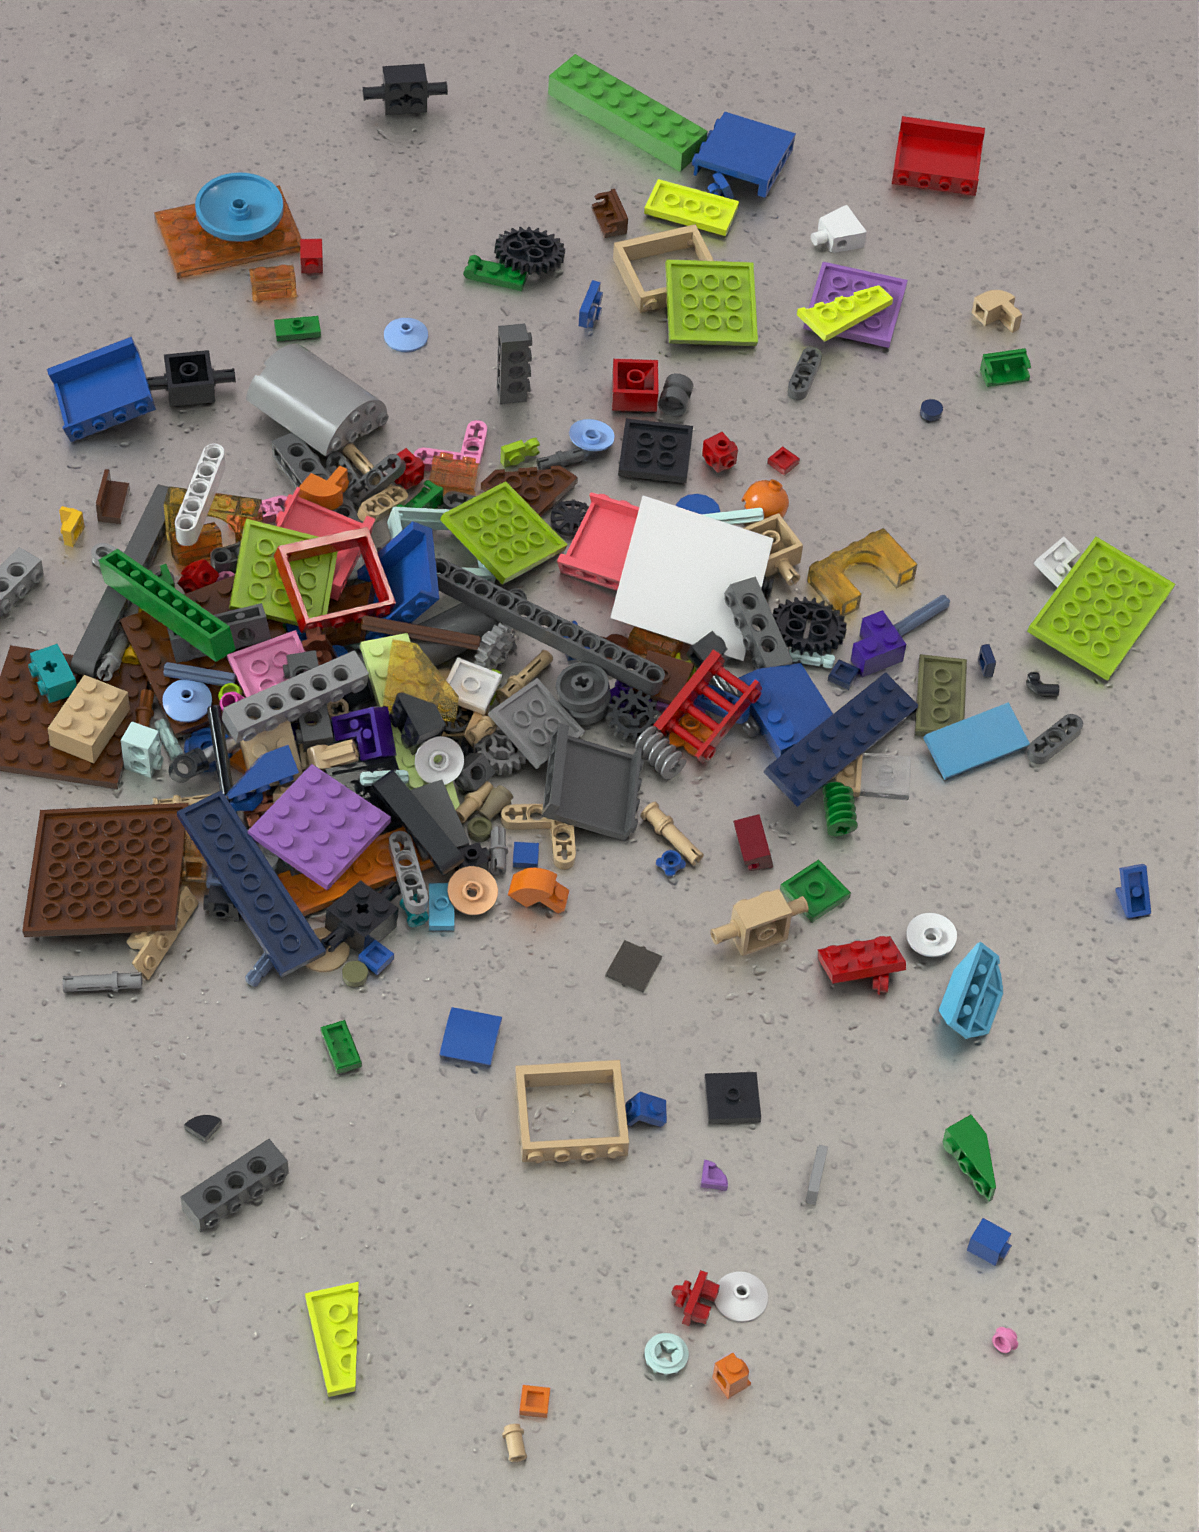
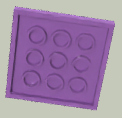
(844, 281)
(319, 826)

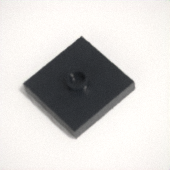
(732, 1097)

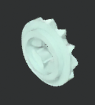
(669, 1343)

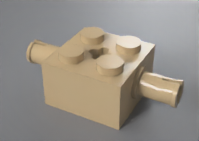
(785, 549)
(759, 921)

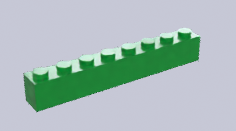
(167, 605)

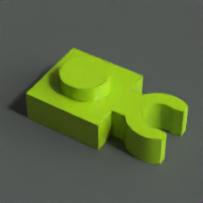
(517, 451)

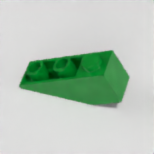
(971, 1149)

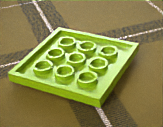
(711, 302)
(503, 532)
(259, 579)

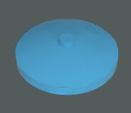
(239, 206)

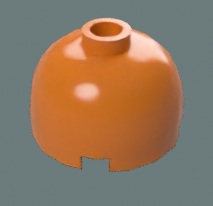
(768, 496)

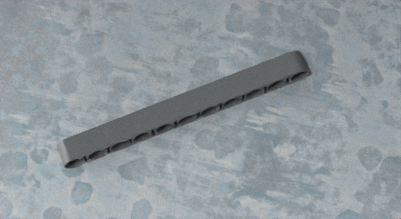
(114, 606)
(555, 630)

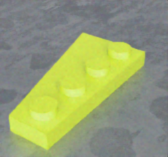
(844, 312)
(335, 1327)

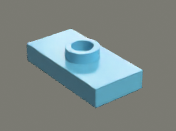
(440, 908)

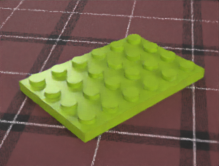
(1101, 608)

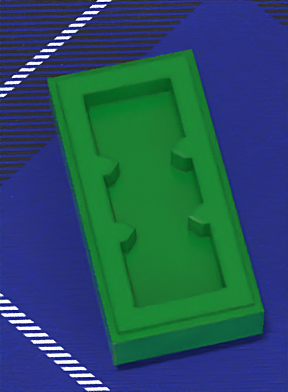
(297, 328)
(341, 1047)

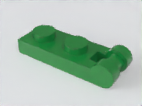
(494, 273)

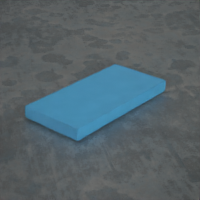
(976, 741)

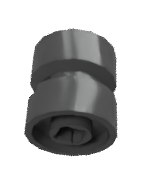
(675, 394)

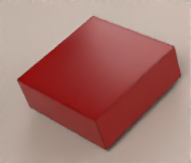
(783, 461)

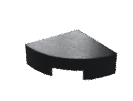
(203, 1126)

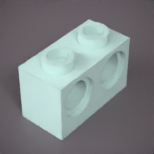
(141, 750)

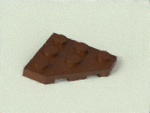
(537, 487)

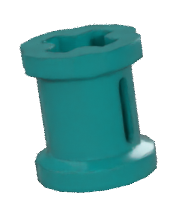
(414, 920)

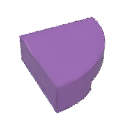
(713, 1177)

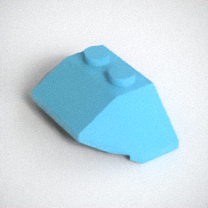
(973, 993)

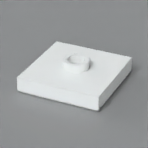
(473, 685)

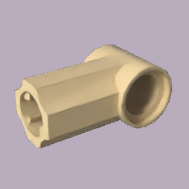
(334, 755)

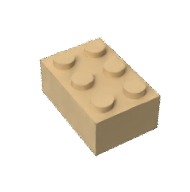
(88, 719)
(268, 741)

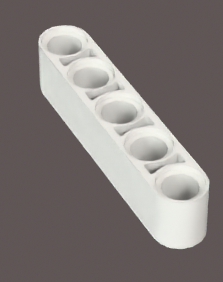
(200, 494)

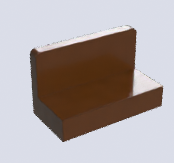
(111, 499)

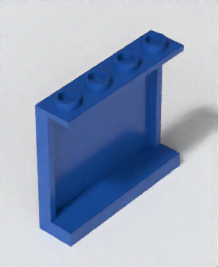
(745, 150)
(101, 389)
(410, 573)

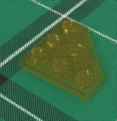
(417, 676)

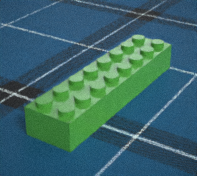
(626, 112)

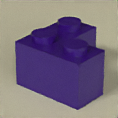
(879, 646)
(371, 730)

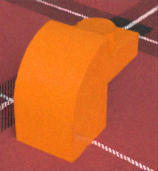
(325, 492)
(536, 886)

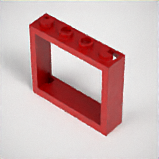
(329, 544)

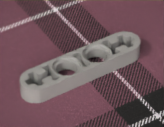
(408, 872)

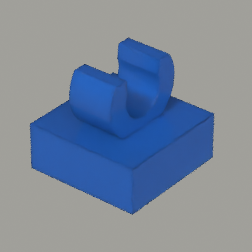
(720, 186)

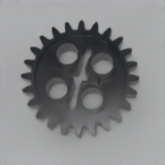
(529, 251)
(825, 630)

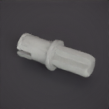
(498, 850)

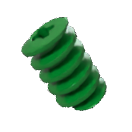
(839, 809)

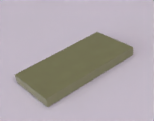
(939, 693)

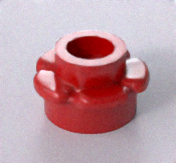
(881, 983)

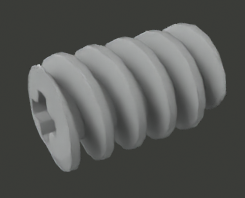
(660, 753)

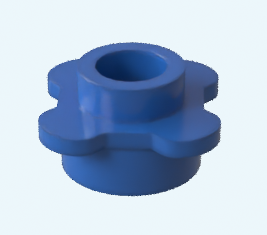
(670, 857)

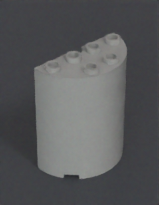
(315, 400)

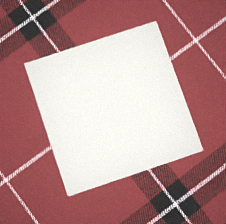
(681, 570)

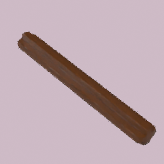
(420, 632)

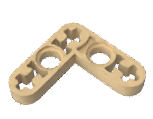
(545, 823)

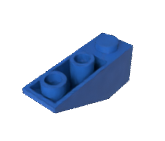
(268, 768)

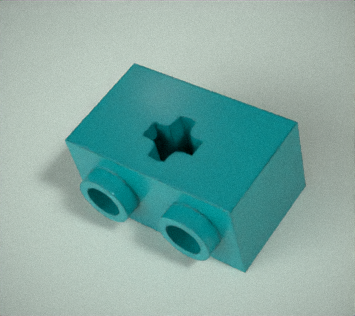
(52, 672)

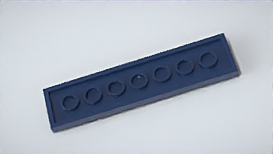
(841, 739)
(251, 883)

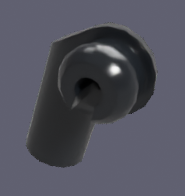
(1039, 687)

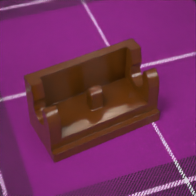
(610, 214)

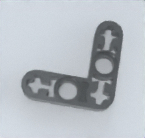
(358, 484)

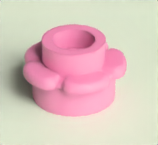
(1005, 1340)

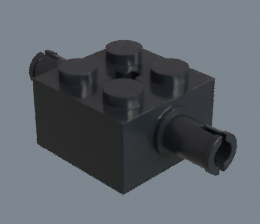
(404, 89)
(190, 378)
(361, 917)

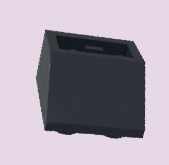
(416, 720)

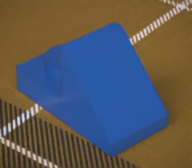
(1134, 891)

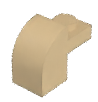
(997, 305)

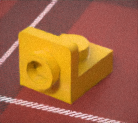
(72, 525)

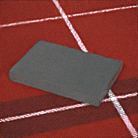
(440, 807)

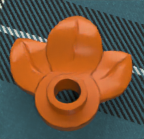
(698, 730)

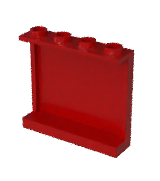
(938, 156)

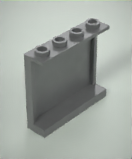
(592, 785)

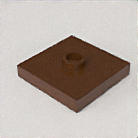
(676, 676)

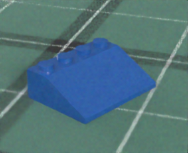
(787, 706)

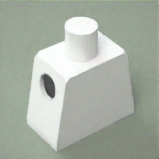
(840, 231)

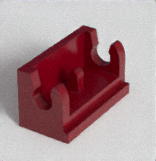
(753, 843)

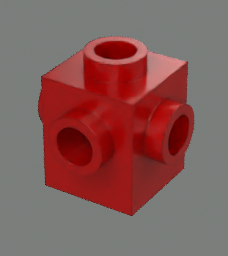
(720, 452)
(414, 470)
(197, 576)

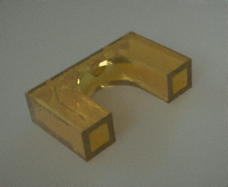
(229, 508)
(874, 550)

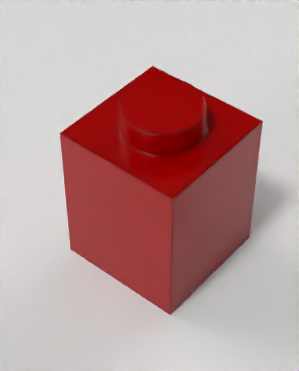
(311, 255)

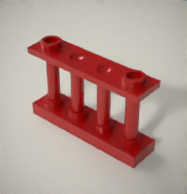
(699, 685)

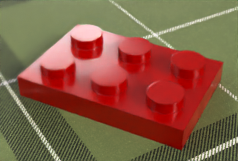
(861, 959)

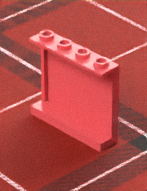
(319, 521)
(601, 542)

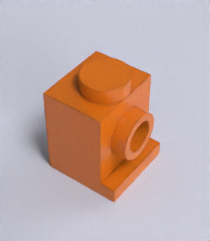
(731, 1375)

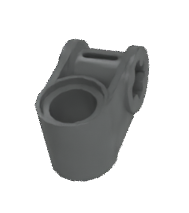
(225, 558)

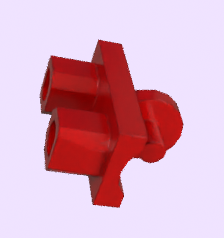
(702, 1288)

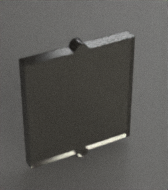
(633, 966)

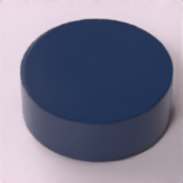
(931, 409)

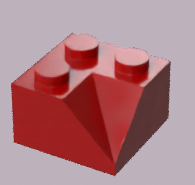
(635, 385)

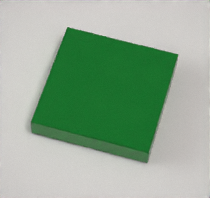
(819, 889)

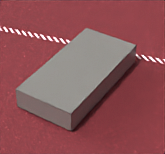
(816, 1174)

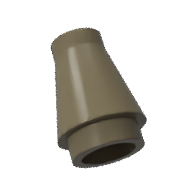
(495, 802)

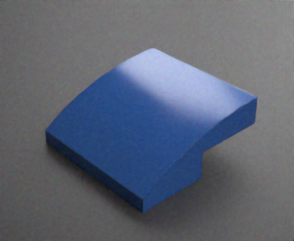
(470, 1036)

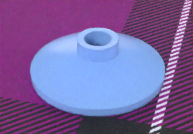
(406, 334)
(591, 435)
(189, 708)

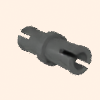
(561, 459)

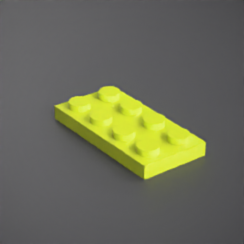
(691, 207)

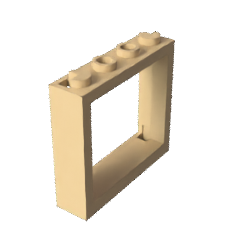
(654, 245)
(571, 1074)

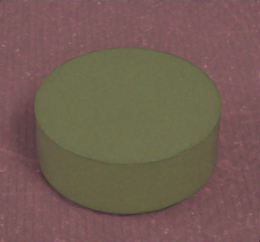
(479, 829)
(355, 974)

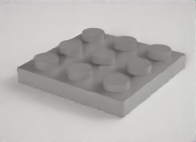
(531, 719)

